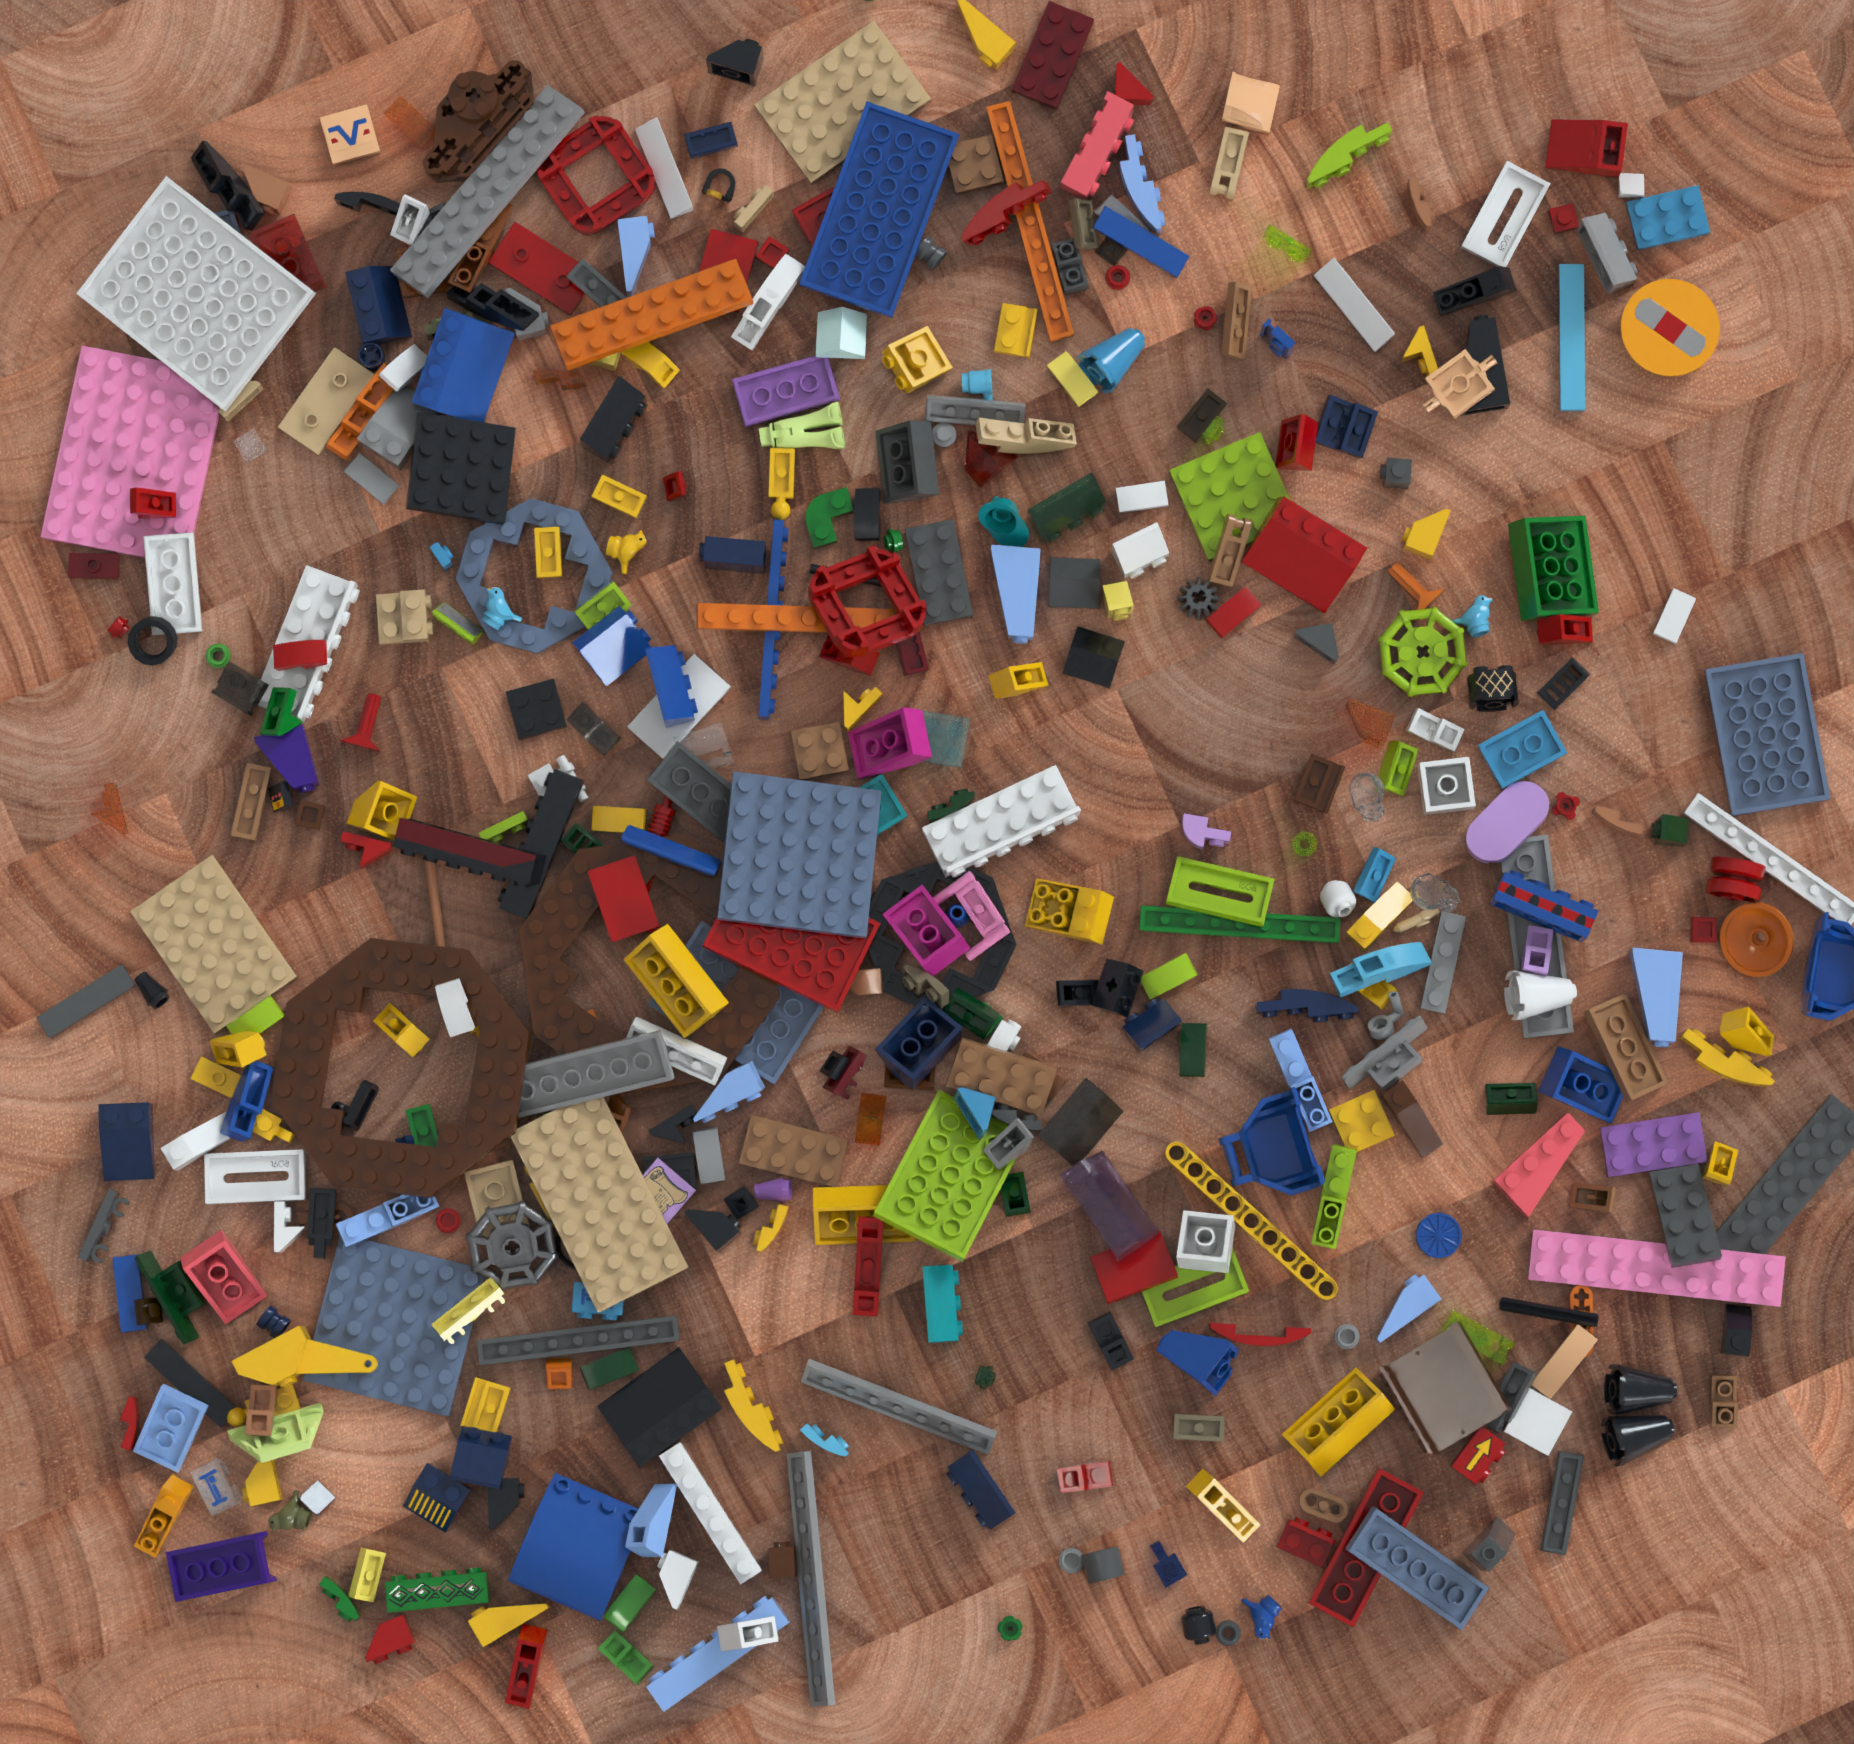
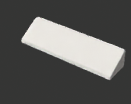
(664, 168)
(1354, 305)
(684, 1053)

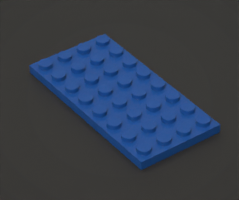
(879, 209)

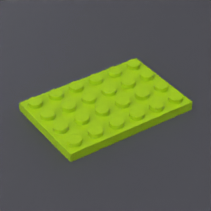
(944, 1181)

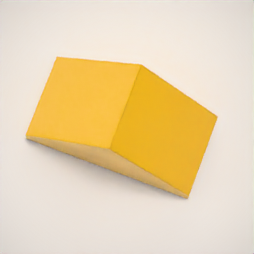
(1720, 1164)

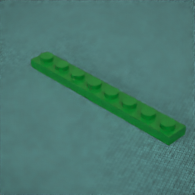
(1275, 925)

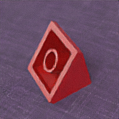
(1296, 443)

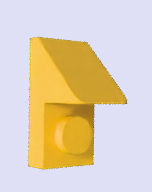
(1421, 348)
(855, 712)

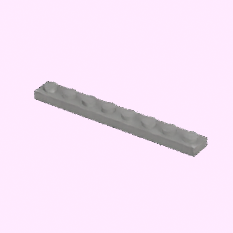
(898, 1406)

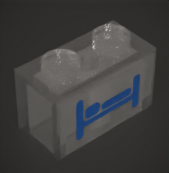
(216, 1487)

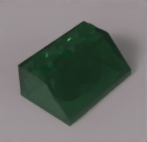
(1067, 508)

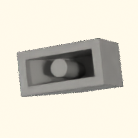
(539, 326)

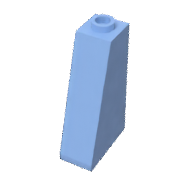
(1017, 585)
(1658, 989)

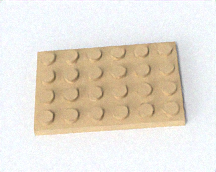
(822, 104)
(213, 944)

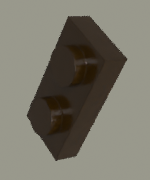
(1201, 415)

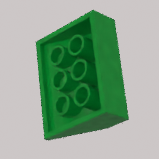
(1553, 567)

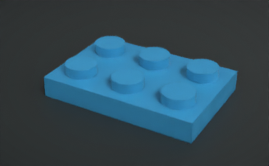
(1667, 218)
(1522, 749)

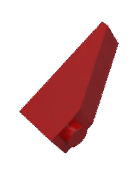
(526, 1665)

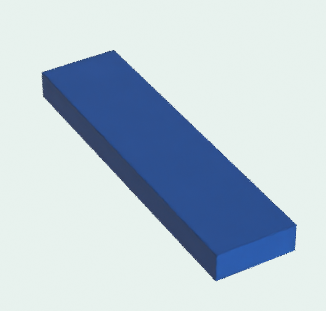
(1140, 241)

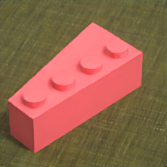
(1098, 147)
(1537, 1166)

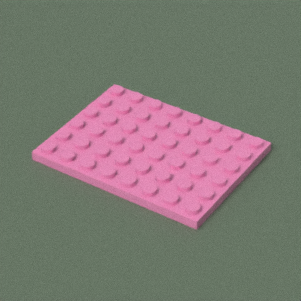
(123, 430)

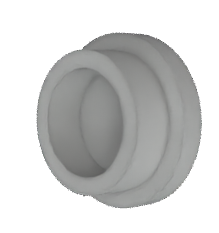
(944, 434)
(1346, 1336)
(1071, 1560)

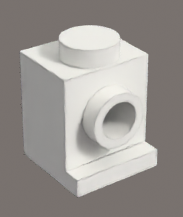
(1005, 1036)

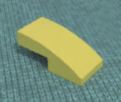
(1072, 379)

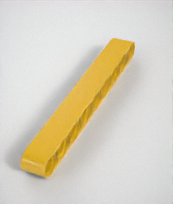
(1263, 1224)

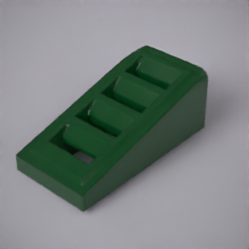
(571, 834)

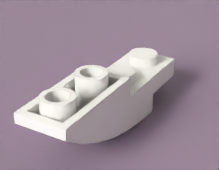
(767, 301)

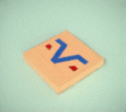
(350, 135)

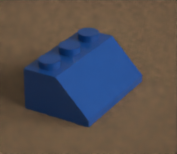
(671, 685)

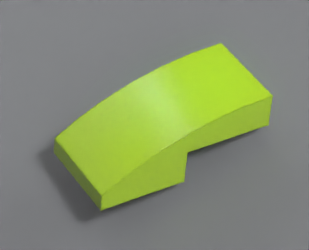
(1168, 976)
(257, 1017)

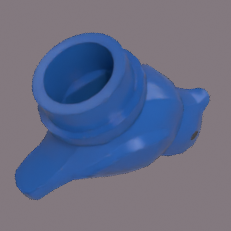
(1263, 1615)

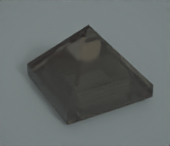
(1111, 251)

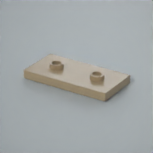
(325, 401)

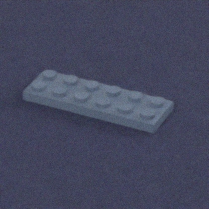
(1417, 1568)

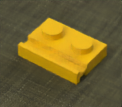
(1015, 330)
(485, 1405)

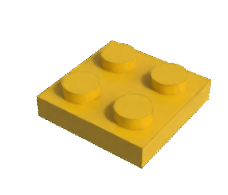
(1361, 1122)

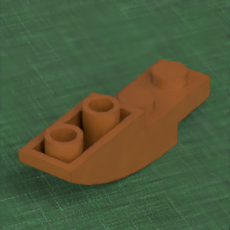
(474, 262)

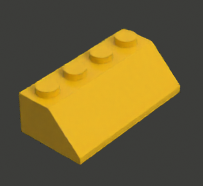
(676, 980)
(838, 1211)
(1338, 1421)

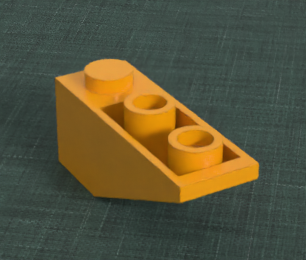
(163, 1515)

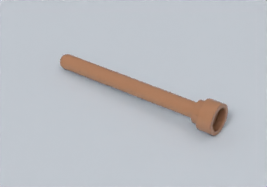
(435, 903)

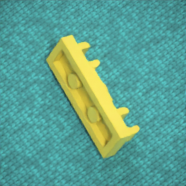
(468, 1310)

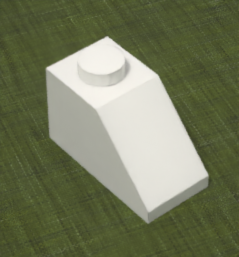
(747, 1633)

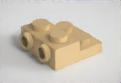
(404, 617)

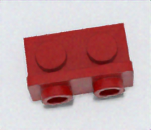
(1305, 1542)

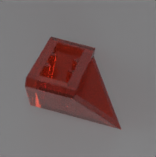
(984, 461)

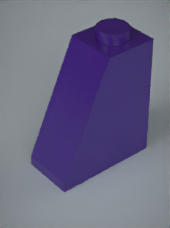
(291, 757)

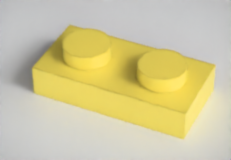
(367, 1575)

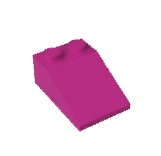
(890, 743)
(926, 931)

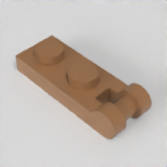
(1229, 550)

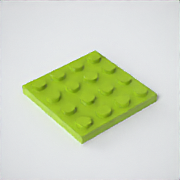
(1228, 481)

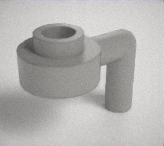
(1382, 1026)

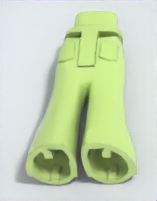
(792, 434)

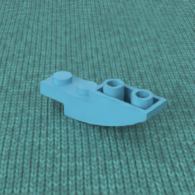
(1380, 965)

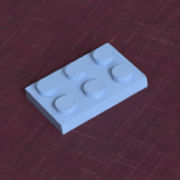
(170, 1428)

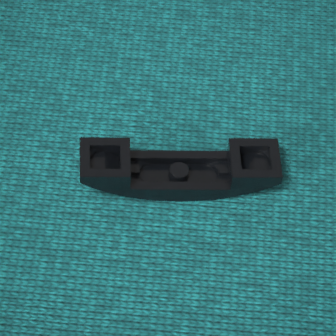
(355, 200)

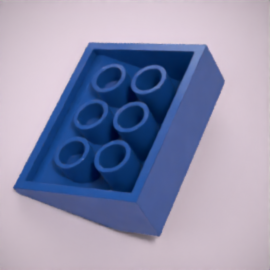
(463, 366)

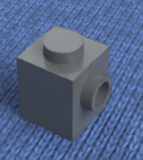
(1396, 473)

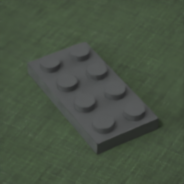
(939, 571)
(694, 788)
(1685, 1215)

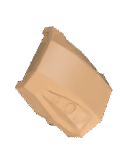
(1250, 103)

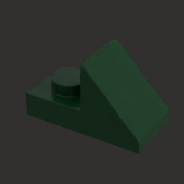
(1015, 1195)

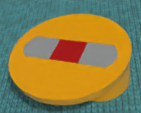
(1670, 327)

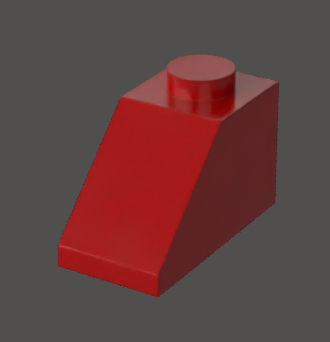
(1564, 629)

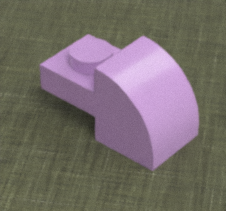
(1196, 832)
(1537, 950)

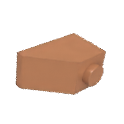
(267, 189)

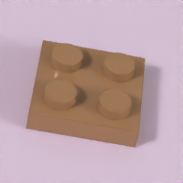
(975, 165)
(819, 751)

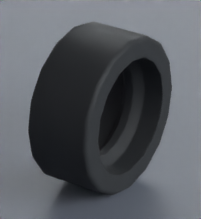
(168, 630)

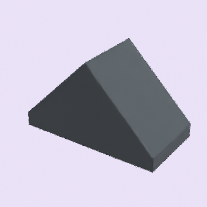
(1320, 639)

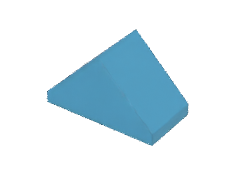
(975, 1108)

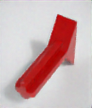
(366, 724)

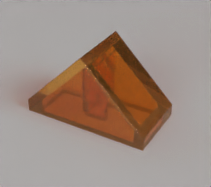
(870, 1119)

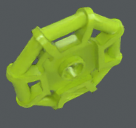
(1420, 637)

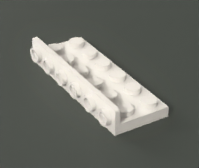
(314, 614)
(1001, 822)

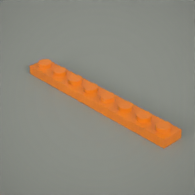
(776, 617)

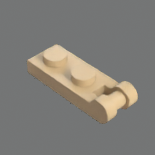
(1229, 161)

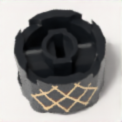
(1492, 688)

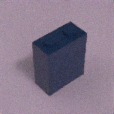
(733, 554)

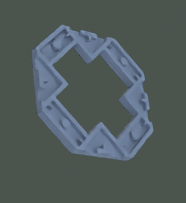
(581, 550)

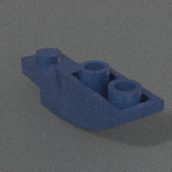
(1317, 1005)

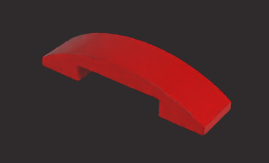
(868, 1266)
(1228, 1331)

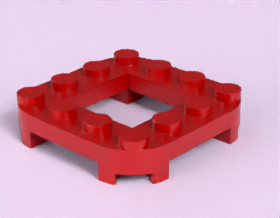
(616, 205)
(848, 573)

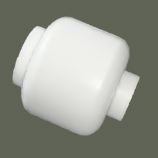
(1337, 898)

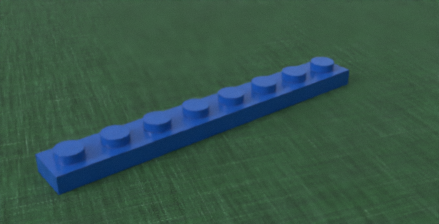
(770, 655)

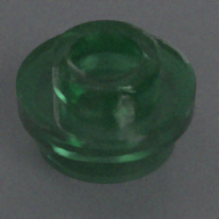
(985, 1377)

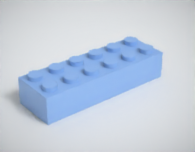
(706, 1659)

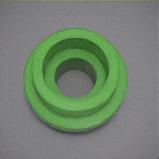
(212, 650)

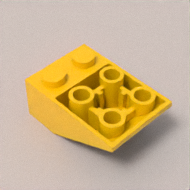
(1069, 911)

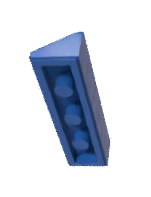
(671, 850)

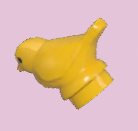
(625, 548)

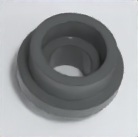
(1233, 1639)

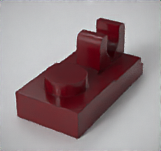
(855, 1064)

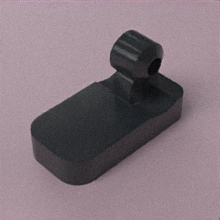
(359, 1106)

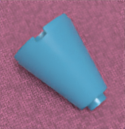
(1112, 358)

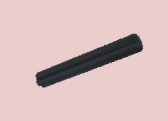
(1549, 1312)

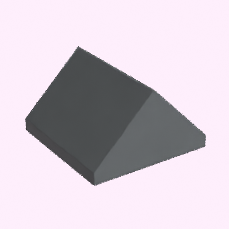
(1074, 583)

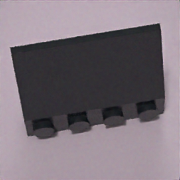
(659, 1407)

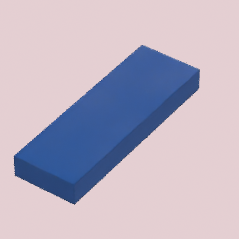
(128, 1289)

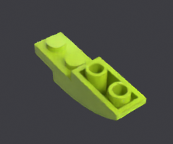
(1338, 157)
(1333, 1196)

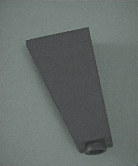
(1490, 1545)

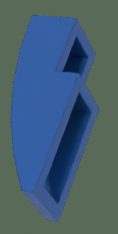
(247, 1101)

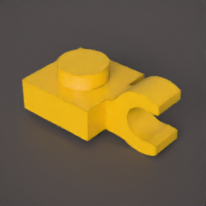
(268, 1125)

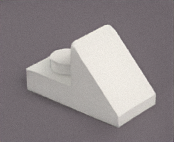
(284, 1235)

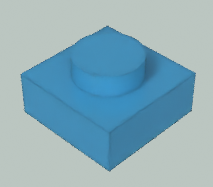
(443, 555)

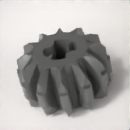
(1196, 590)

